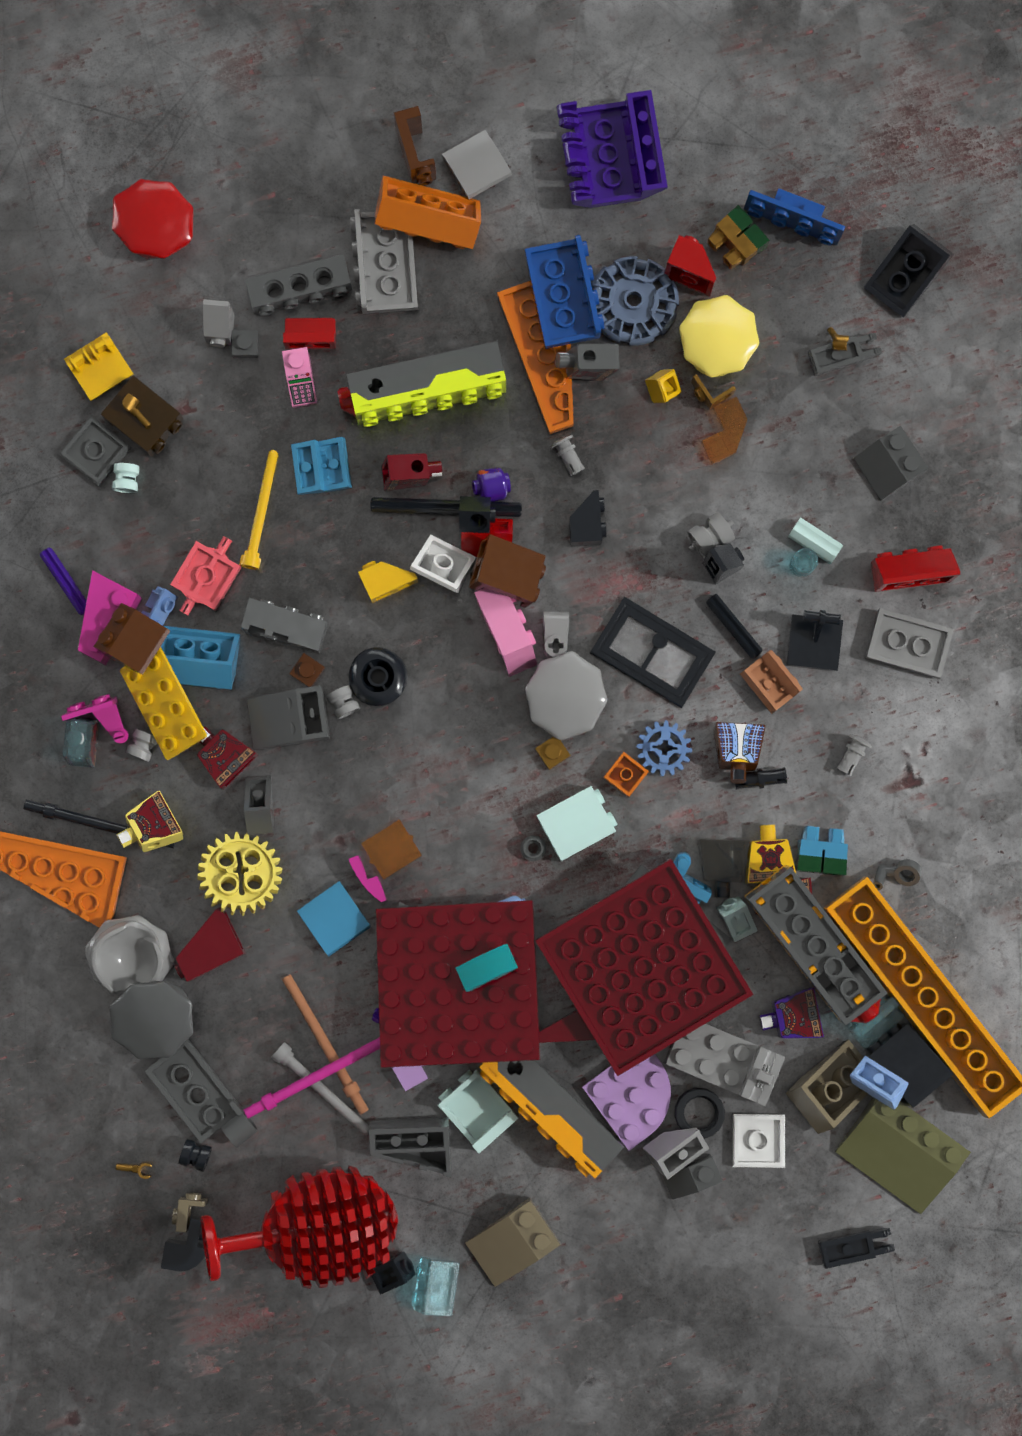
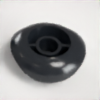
(377, 676)

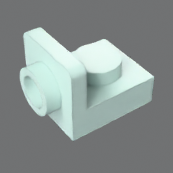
(737, 918)

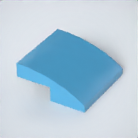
(321, 466)
(334, 918)

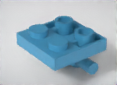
(699, 889)

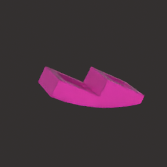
(373, 884)

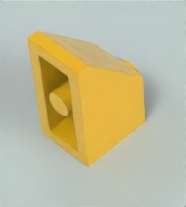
(385, 579)

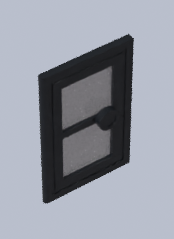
(653, 652)

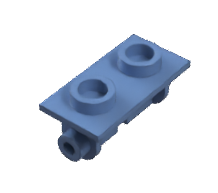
(161, 603)

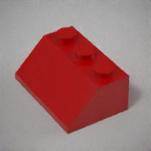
(914, 568)

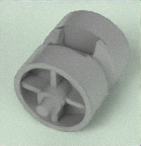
(716, 532)

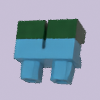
(811, 855)

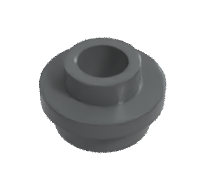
(533, 840)

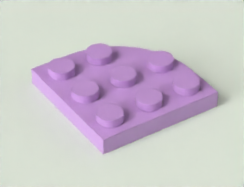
(632, 1101)

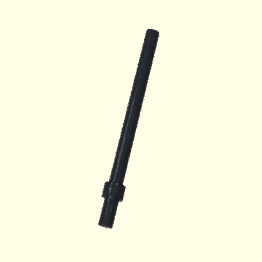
(51, 811)

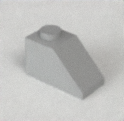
(218, 322)
(675, 1150)

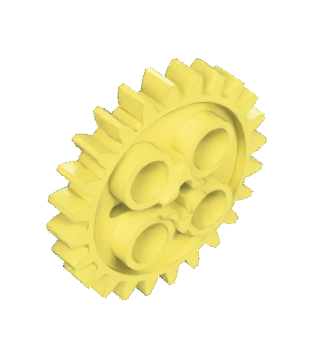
(216, 874)

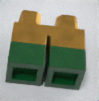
(739, 237)

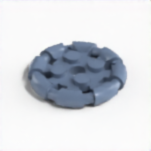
(650, 297)

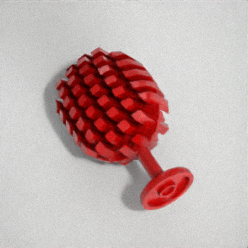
(317, 1229)

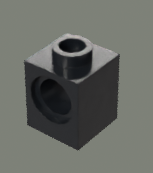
(476, 523)

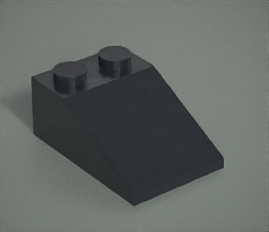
(908, 270)

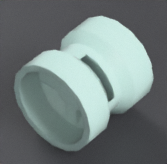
(125, 478)

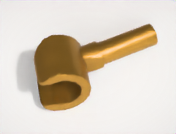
(839, 341)
(129, 404)
(134, 1168)

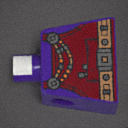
(795, 1016)

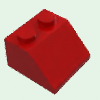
(690, 265)

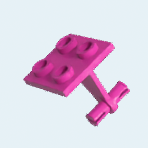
(105, 711)

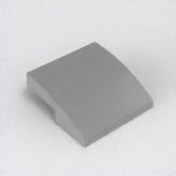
(477, 164)

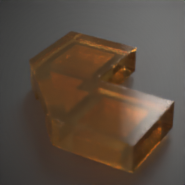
(733, 423)

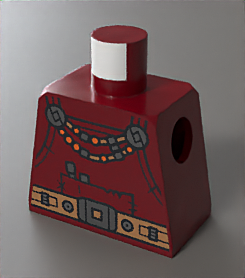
(398, 471)
(224, 756)

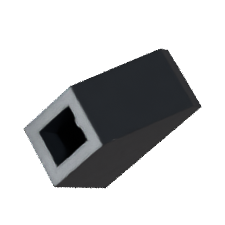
(586, 522)

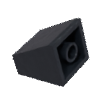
(912, 1060)

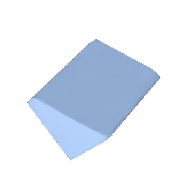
(879, 1082)

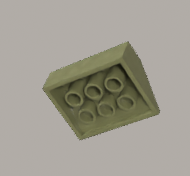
(902, 1153)

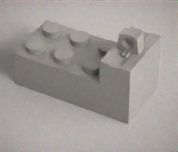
(727, 1062)

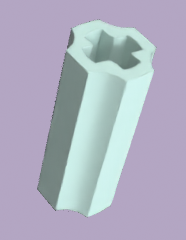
(816, 540)

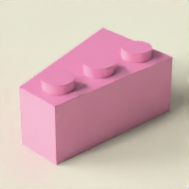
(507, 630)

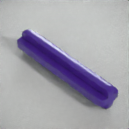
(64, 580)

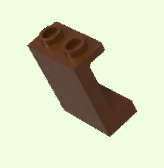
(408, 124)
(508, 570)

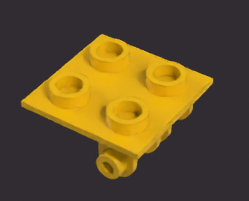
(98, 366)

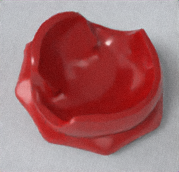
(152, 219)

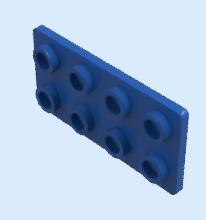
(795, 213)

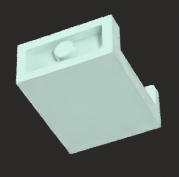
(577, 823)
(477, 1110)

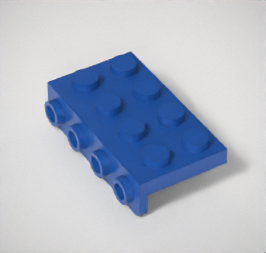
(564, 292)

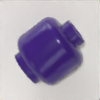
(492, 484)

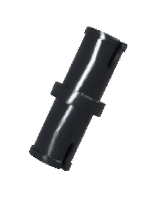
(763, 777)

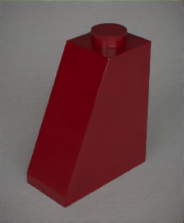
(210, 947)

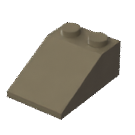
(826, 1090)
(513, 1242)

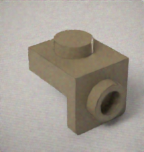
(182, 1214)

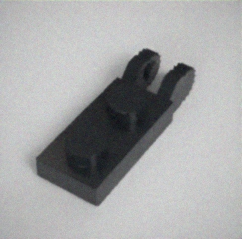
(853, 1248)

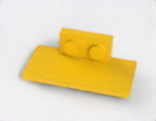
(165, 706)

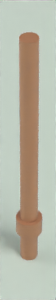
(350, 1088)

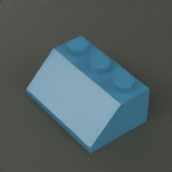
(202, 656)

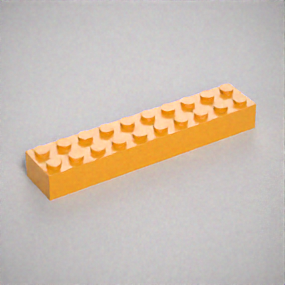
(926, 997)

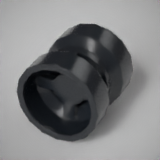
(195, 1155)

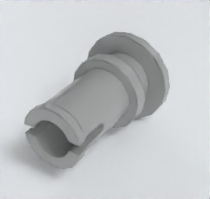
(568, 454)
(853, 754)

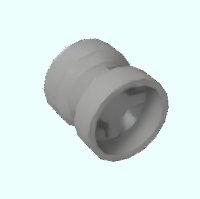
(343, 702)
(140, 748)

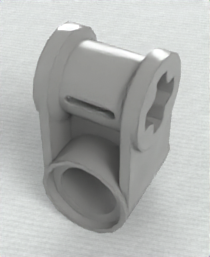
(555, 631)

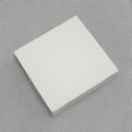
(758, 1140)

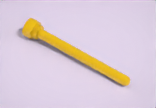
(251, 558)

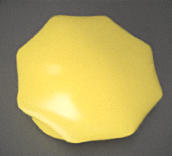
(719, 336)

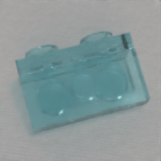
(435, 1287)

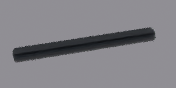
(437, 506)

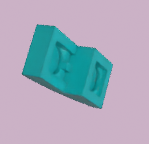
(486, 967)

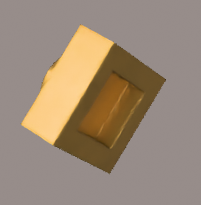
(552, 752)

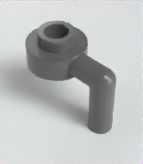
(905, 872)

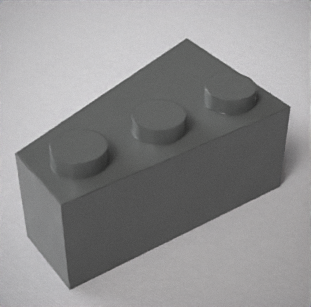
(284, 625)
(413, 1142)

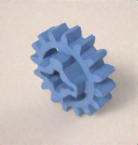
(650, 747)

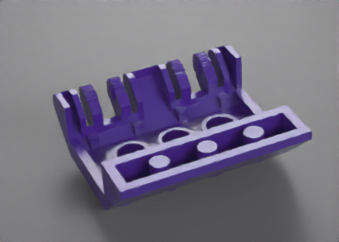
(613, 151)

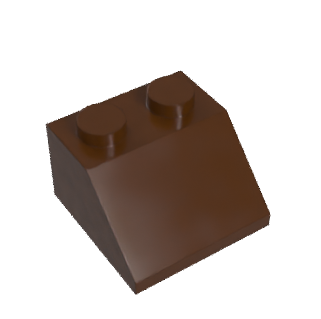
(131, 638)

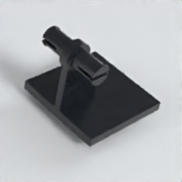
(815, 640)

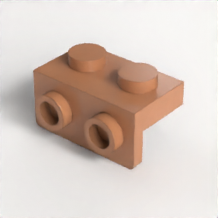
(771, 681)

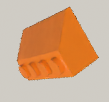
(428, 213)

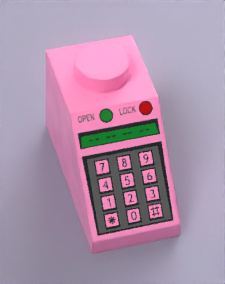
(299, 377)

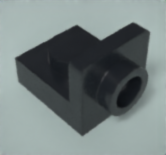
(393, 1273)

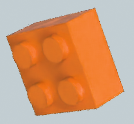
(626, 774)

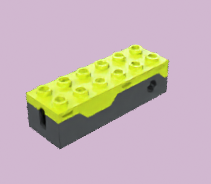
(424, 384)

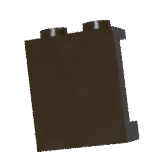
(157, 411)

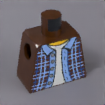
(738, 748)

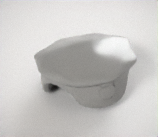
(566, 695)
(128, 954)

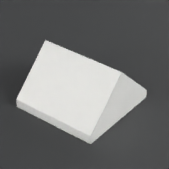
(443, 563)

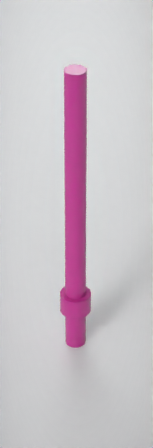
(270, 1100)

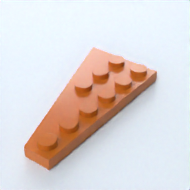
(548, 383)
(68, 875)

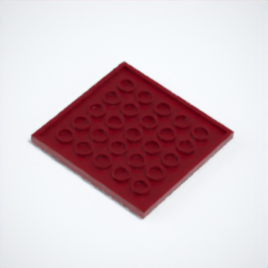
(644, 967)
(422, 1002)

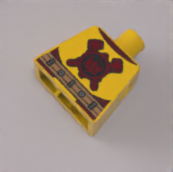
(767, 855)

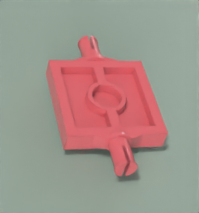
(205, 576)

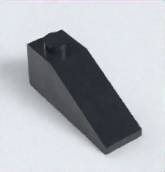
(723, 562)

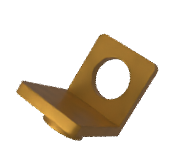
(703, 395)

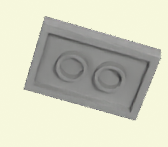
(909, 643)

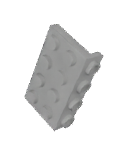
(383, 266)

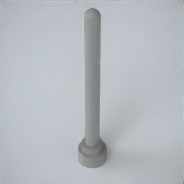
(285, 1056)

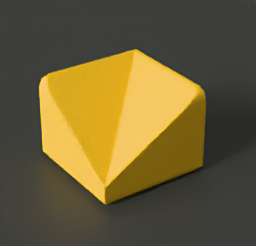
(663, 386)

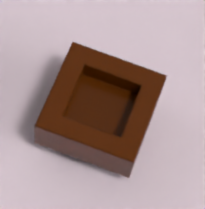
(307, 670)

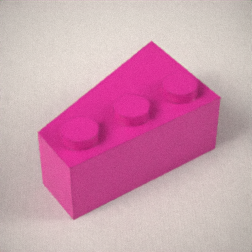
(102, 601)

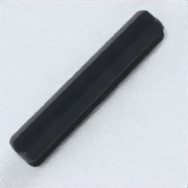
(734, 626)

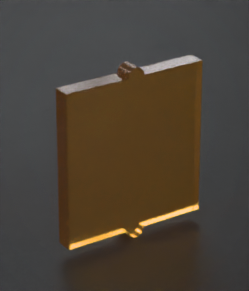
(391, 849)

